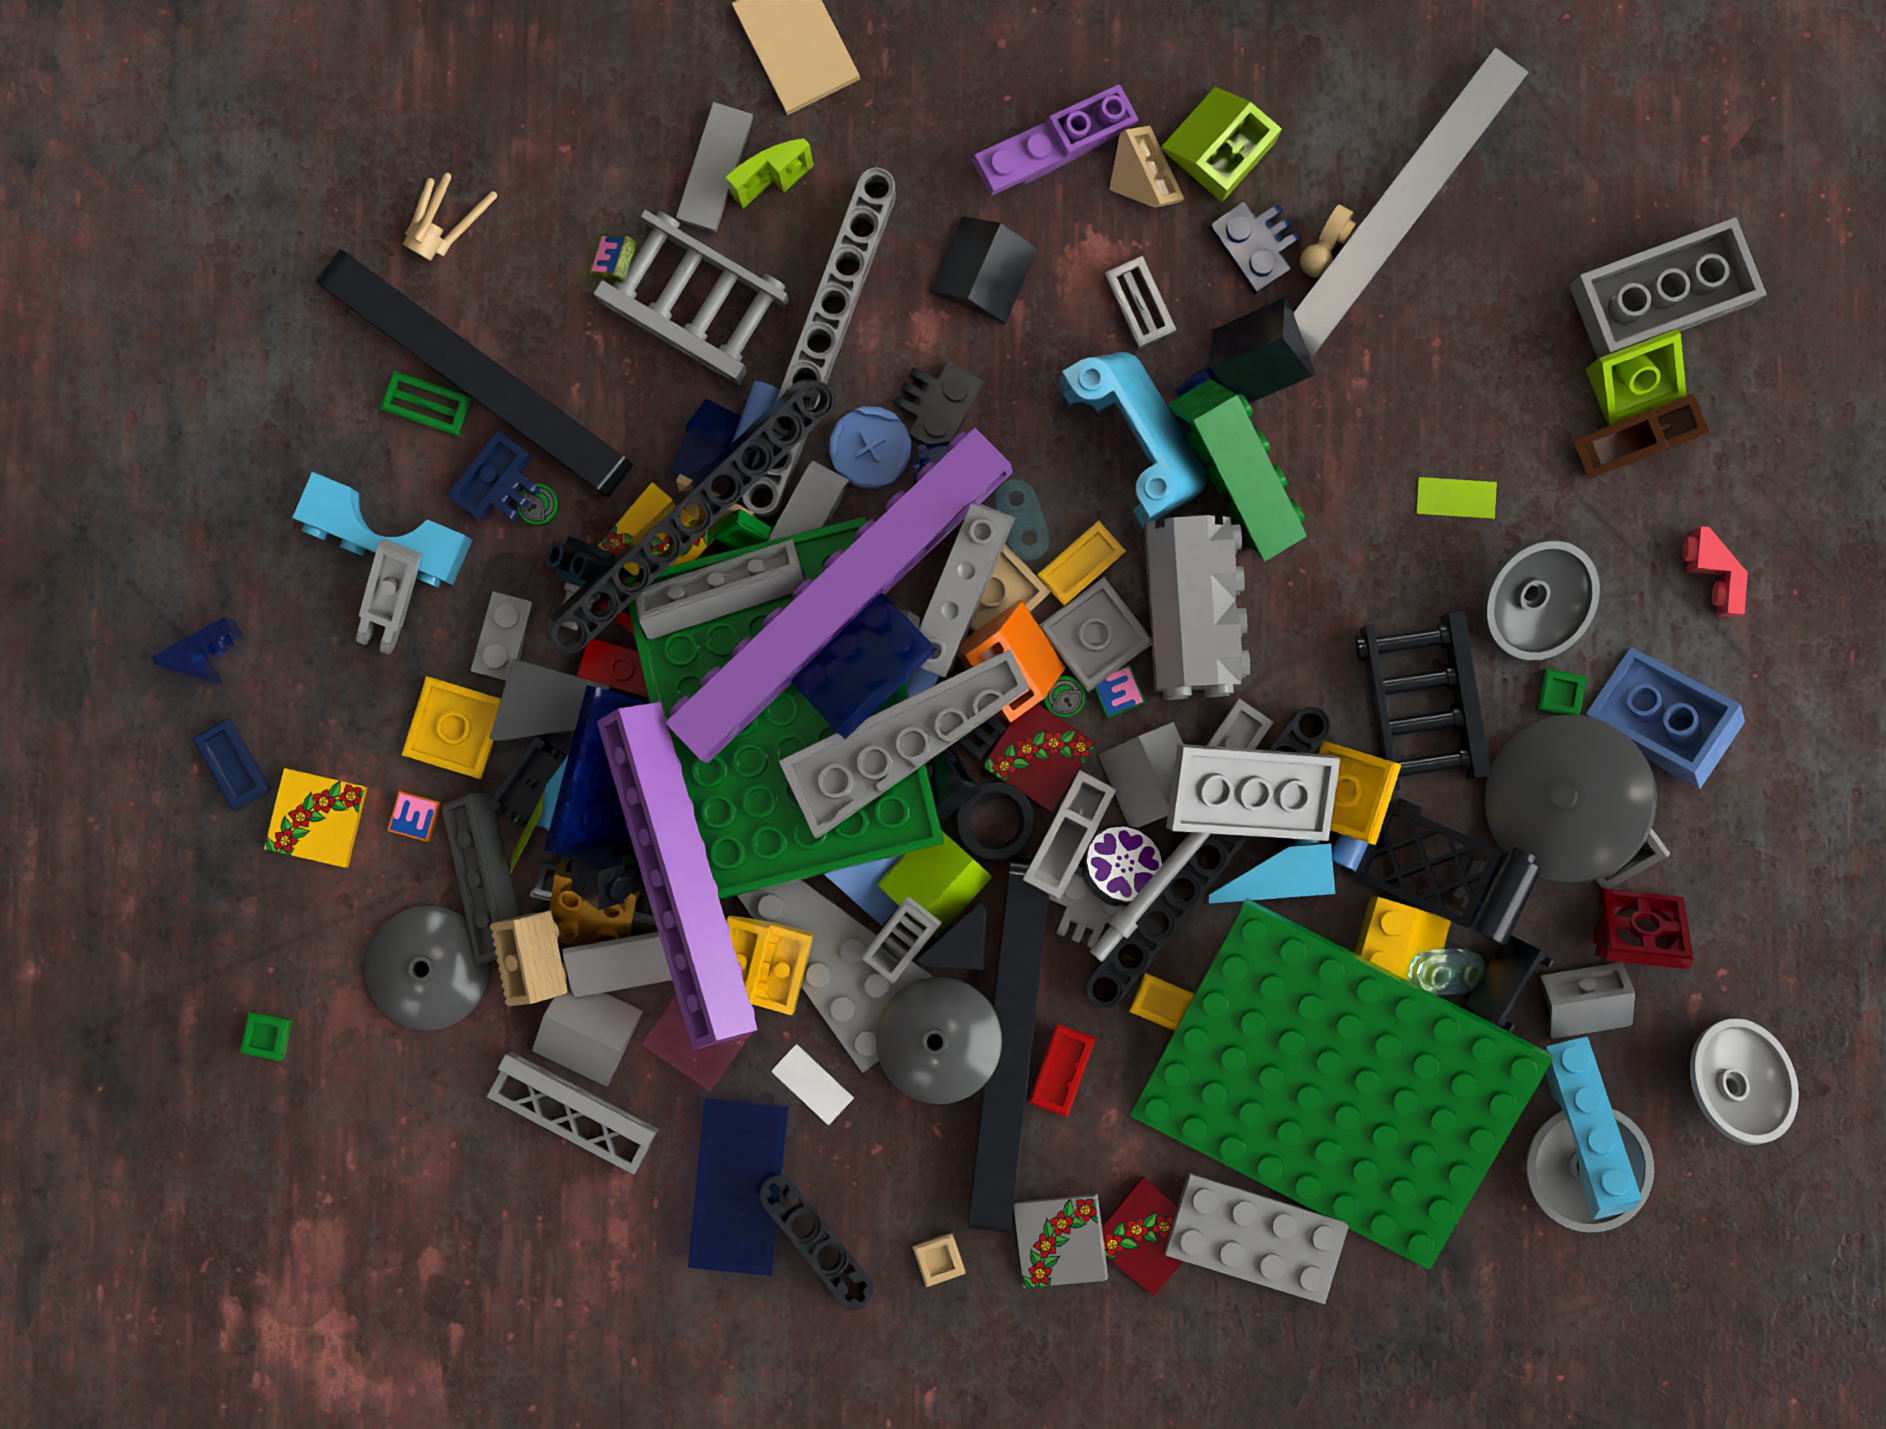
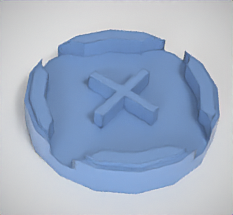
(870, 447)

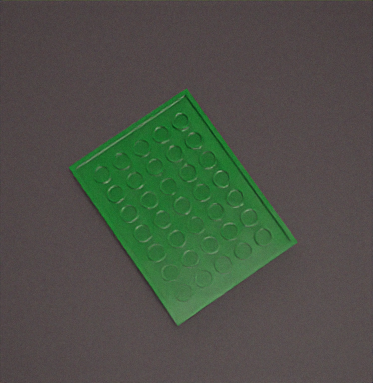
(742, 796)
(1340, 1084)

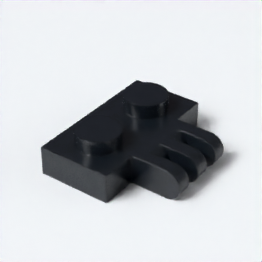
(939, 403)

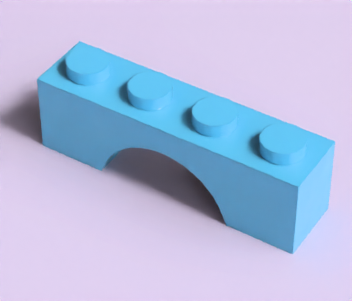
(335, 510)
(1598, 1143)

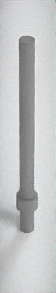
(1124, 922)

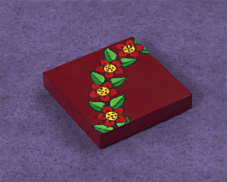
(1039, 756)
(1138, 1236)

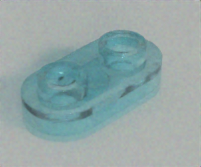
(1027, 519)
(1455, 971)

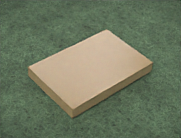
(797, 49)

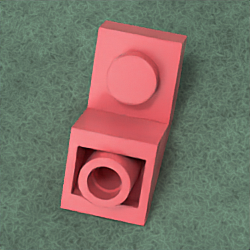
(1710, 556)

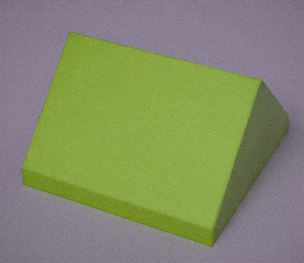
(1639, 377)
(937, 879)

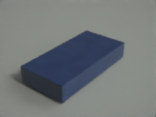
(231, 764)

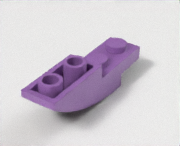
(1056, 141)

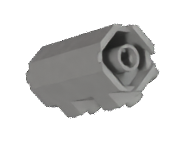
(1195, 607)

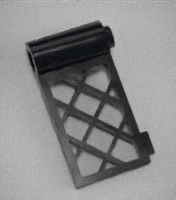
(1500, 886)

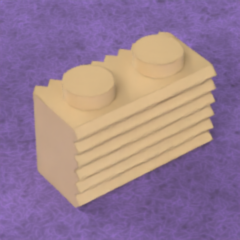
(529, 958)

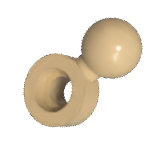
(1338, 229)

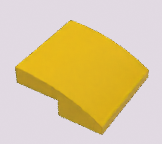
(771, 961)

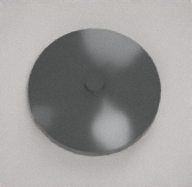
(1571, 797)

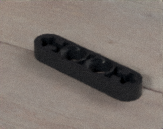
(812, 1243)

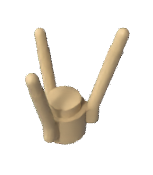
(423, 235)

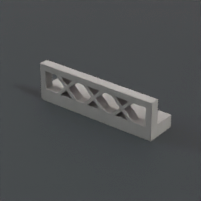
(573, 1098)

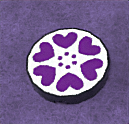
(1120, 863)

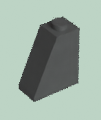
(539, 703)

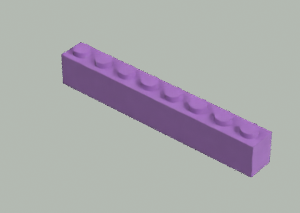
(677, 875)

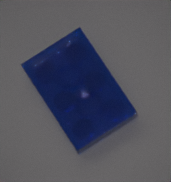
(863, 665)

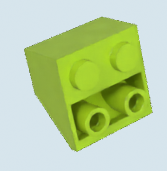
(1222, 141)

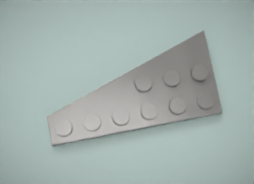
(835, 977)

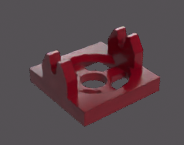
(1648, 906)

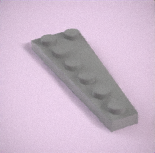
(848, 773)

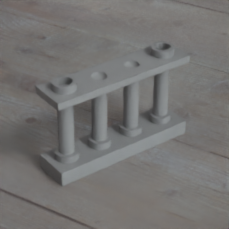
(657, 315)
(963, 584)

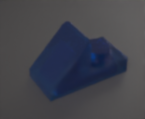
(707, 436)
(191, 653)

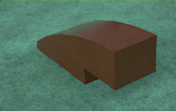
(1642, 436)

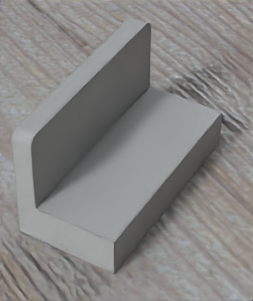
(1588, 1000)

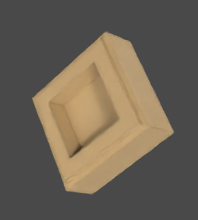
(939, 1259)

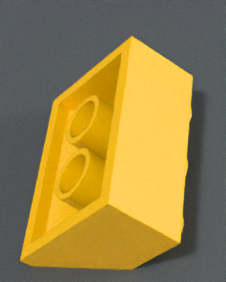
(1397, 933)

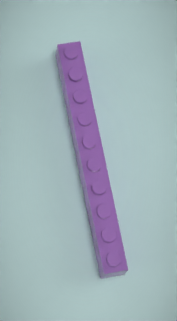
(825, 606)

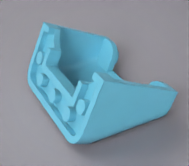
(1175, 469)

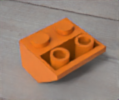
(1031, 649)

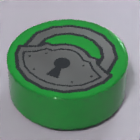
(542, 507)
(1065, 697)

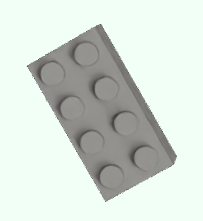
(1668, 288)

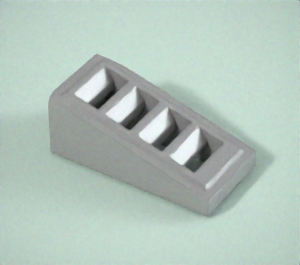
(883, 959)

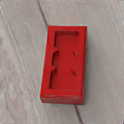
(613, 667)
(1061, 1070)

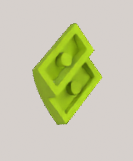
(779, 164)

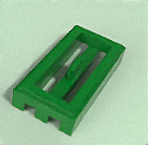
(459, 415)

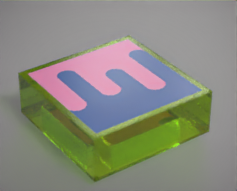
(613, 256)

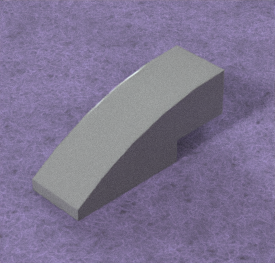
(1069, 834)

